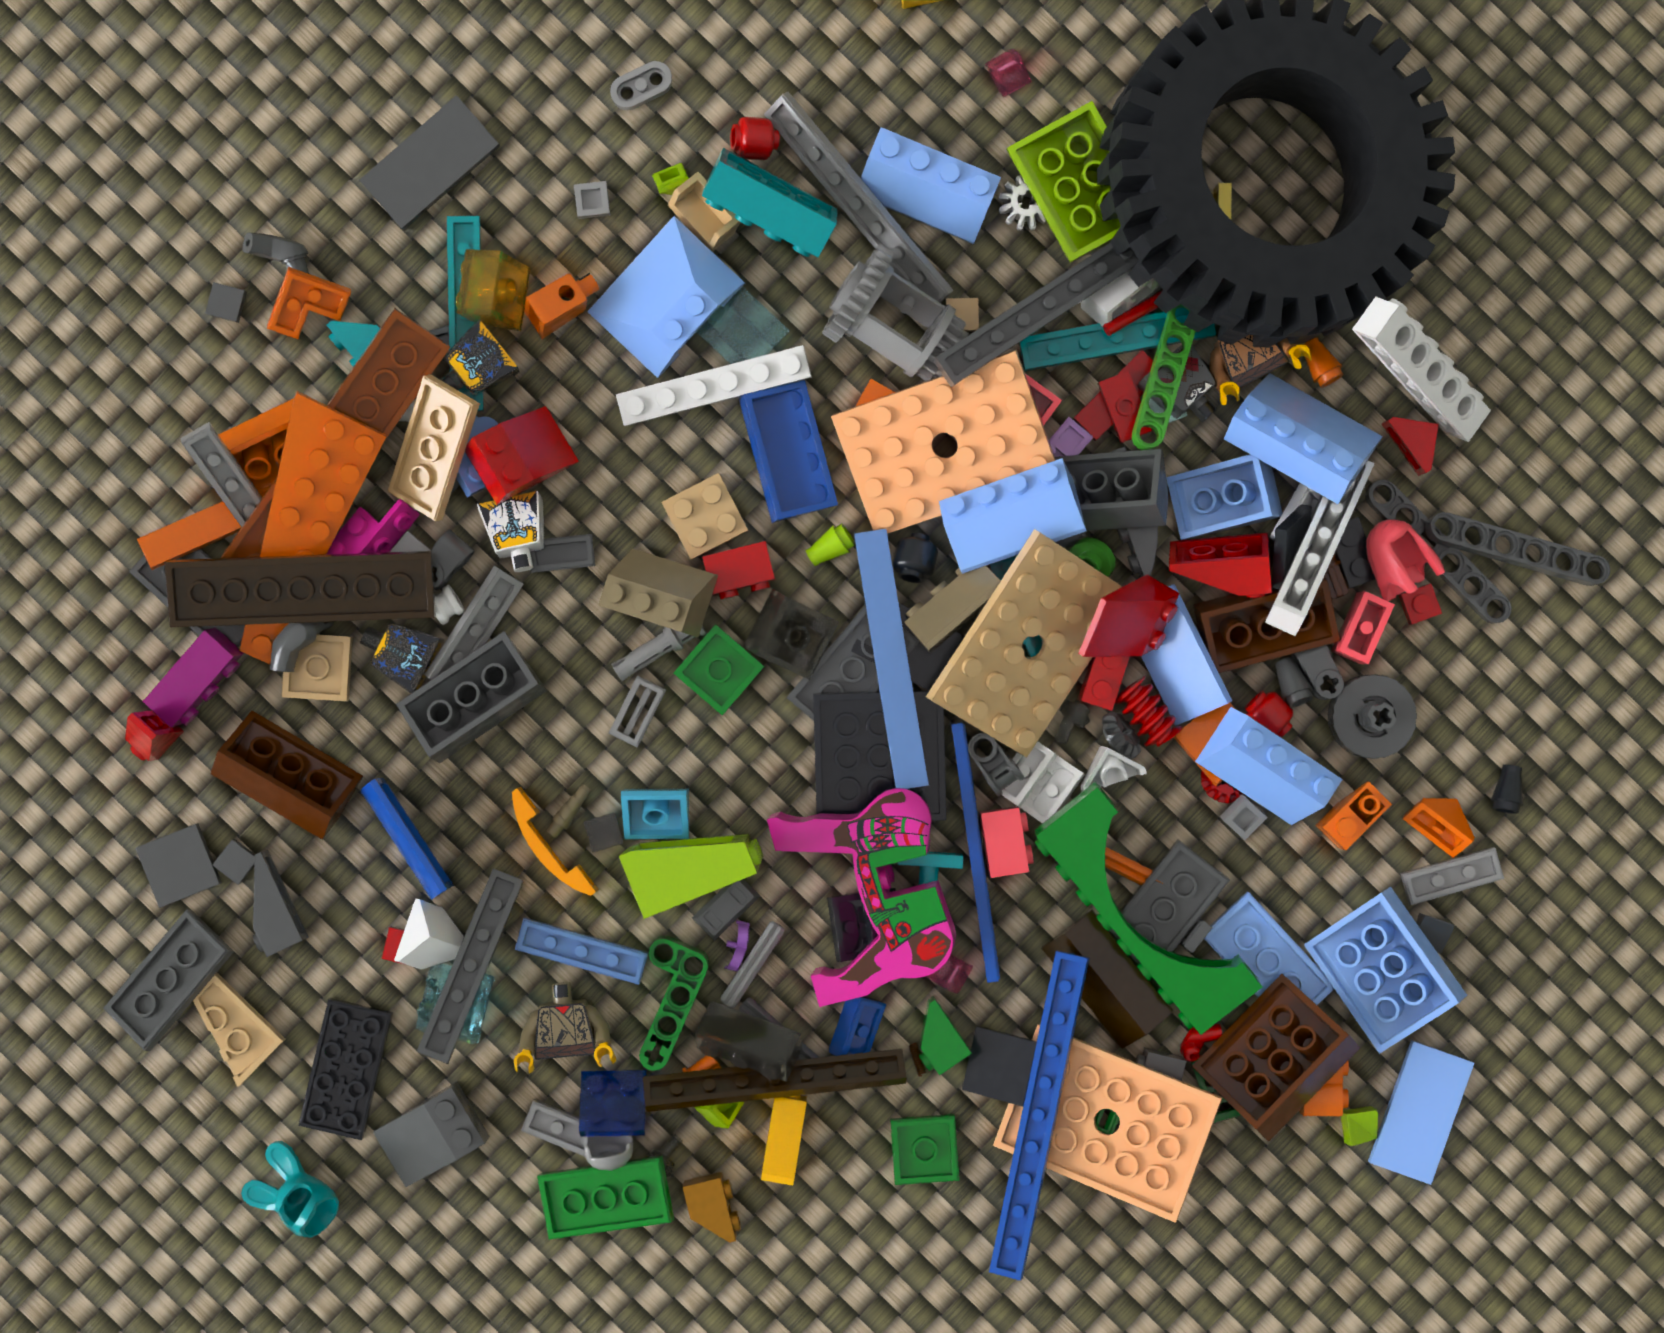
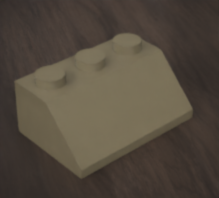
(659, 591)
(951, 606)

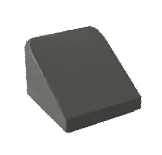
(1435, 930)

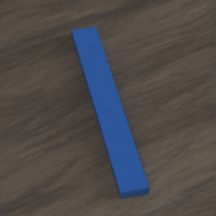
(976, 852)

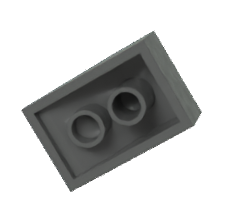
(432, 1134)

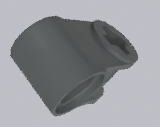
(448, 557)
(1319, 665)
(996, 768)

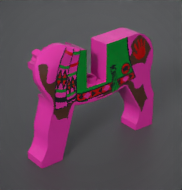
(910, 923)

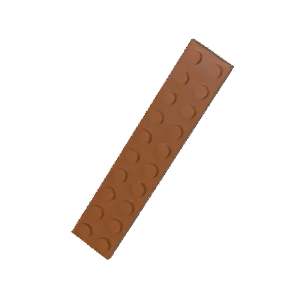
(372, 393)

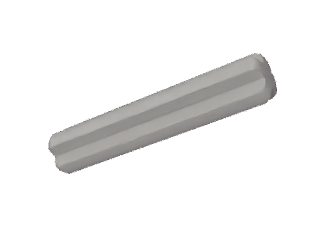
(752, 964)

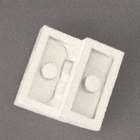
(1046, 783)

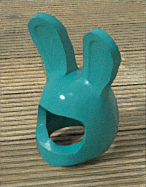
(301, 1202)

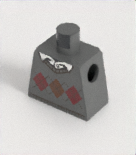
(1193, 386)

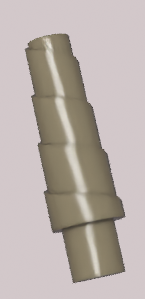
(567, 812)

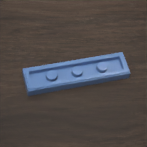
(581, 950)

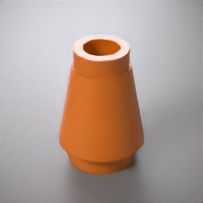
(1323, 366)

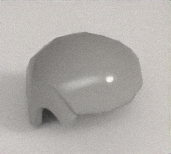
(608, 1151)

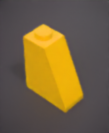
(784, 1139)

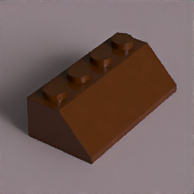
(1237, 631)
(286, 774)

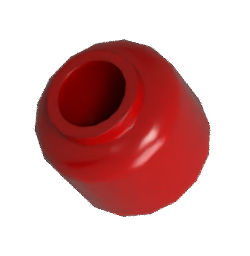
(754, 138)
(1270, 712)

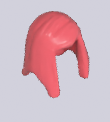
(1399, 558)

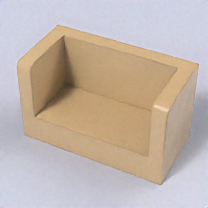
(705, 222)

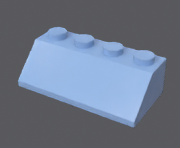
(929, 185)
(1001, 516)
(1267, 768)

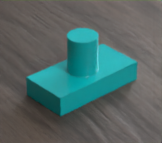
(931, 862)

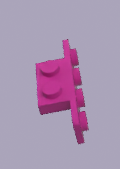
(367, 535)

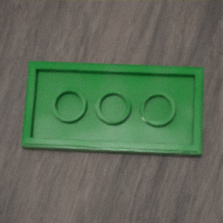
(604, 1200)

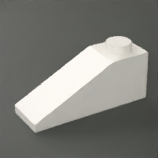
(1117, 298)

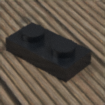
(1353, 555)

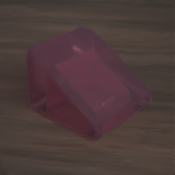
(1008, 72)
(952, 974)

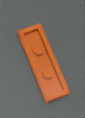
(188, 535)

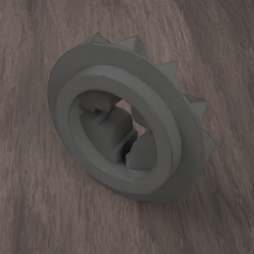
(1120, 735)

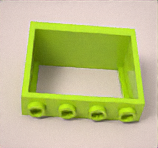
(685, 869)

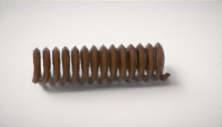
(914, 1057)

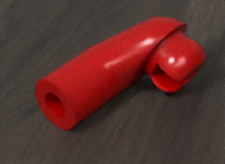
(1194, 1041)

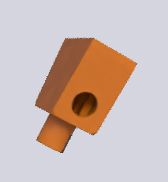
(550, 312)

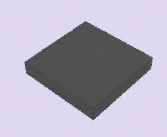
(178, 865)

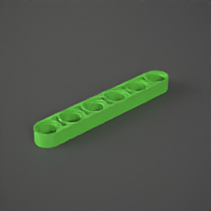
(1156, 388)

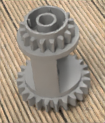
(859, 295)

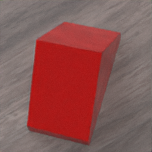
(1414, 440)

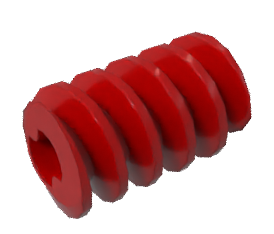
(1147, 713)

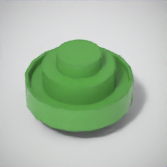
(1095, 554)

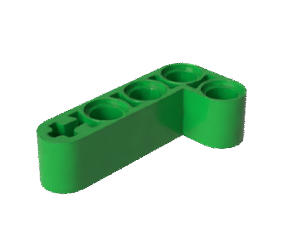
(669, 1006)

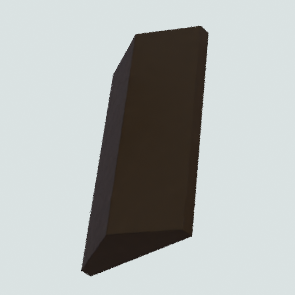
(1113, 983)

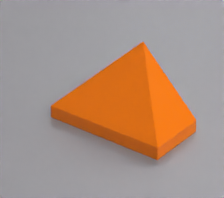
(1442, 823)

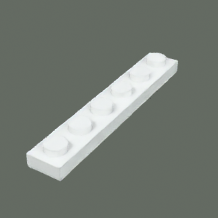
(713, 385)

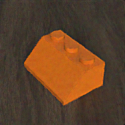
(259, 444)

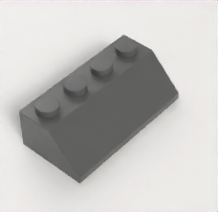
(1120, 488)
(471, 697)

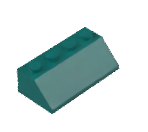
(770, 204)

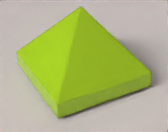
(670, 178)

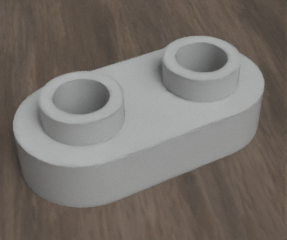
(639, 82)

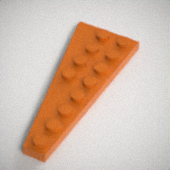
(315, 486)

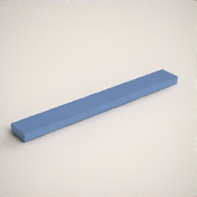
(891, 659)

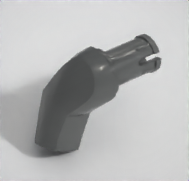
(278, 249)
(292, 640)

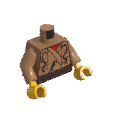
(1241, 363)

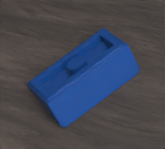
(857, 1026)

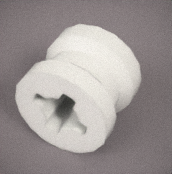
(447, 605)

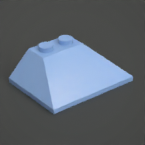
(665, 296)

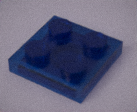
(612, 1103)

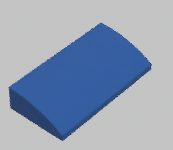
(788, 451)
(406, 837)

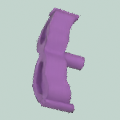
(740, 946)

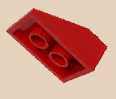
(519, 454)
(1227, 563)
(1131, 620)

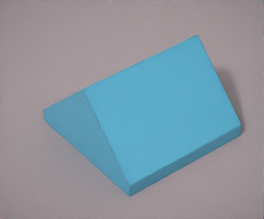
(655, 813)

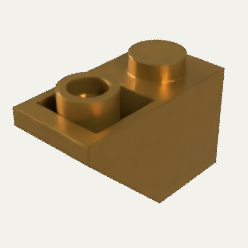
(709, 1205)

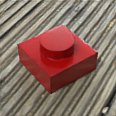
(1420, 604)

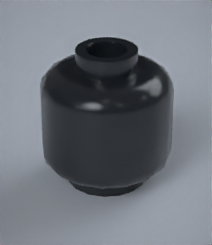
(915, 558)

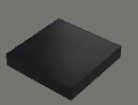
(1287, 542)
(999, 1065)

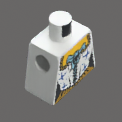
(515, 527)

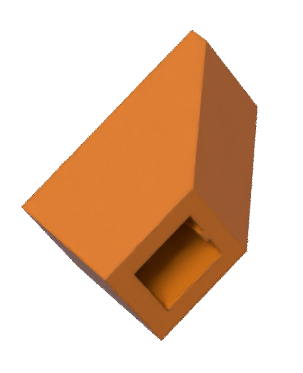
(1353, 815)

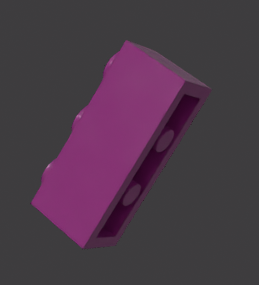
(194, 678)

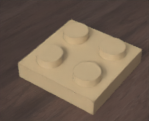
(704, 516)
(321, 670)

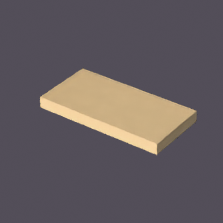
(433, 447)

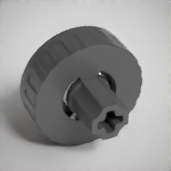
(1396, 713)

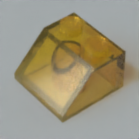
(493, 289)

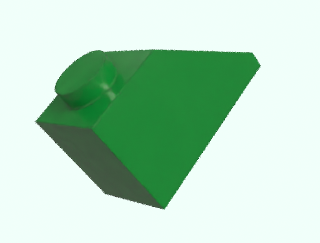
(940, 1040)

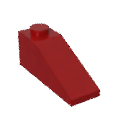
(149, 735)

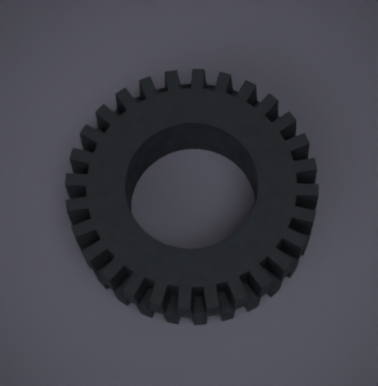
(1356, 101)

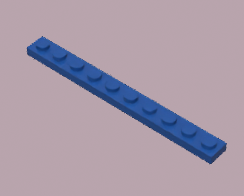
(1039, 1115)

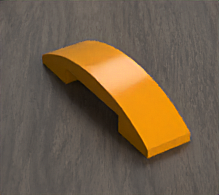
(524, 812)

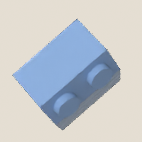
(1224, 496)

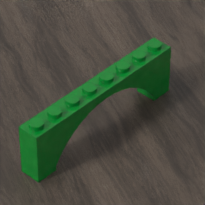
(1198, 987)

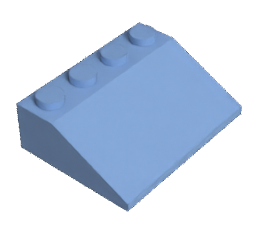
(1302, 437)
(1385, 970)

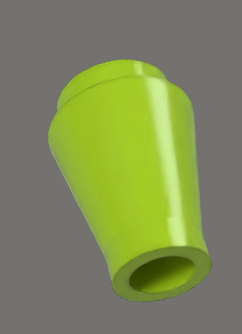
(831, 544)

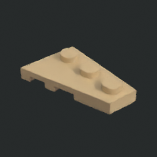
(238, 1028)

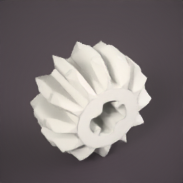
(1014, 208)

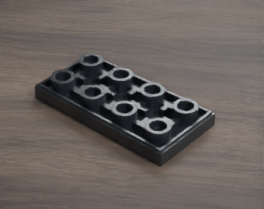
(345, 1069)

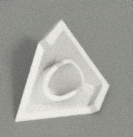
(1109, 768)
(428, 937)

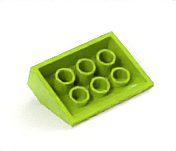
(1062, 177)

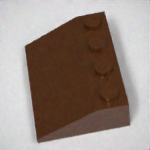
(1276, 1057)

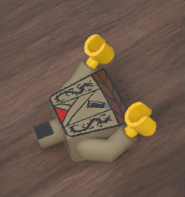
(564, 1030)

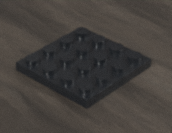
(855, 754)

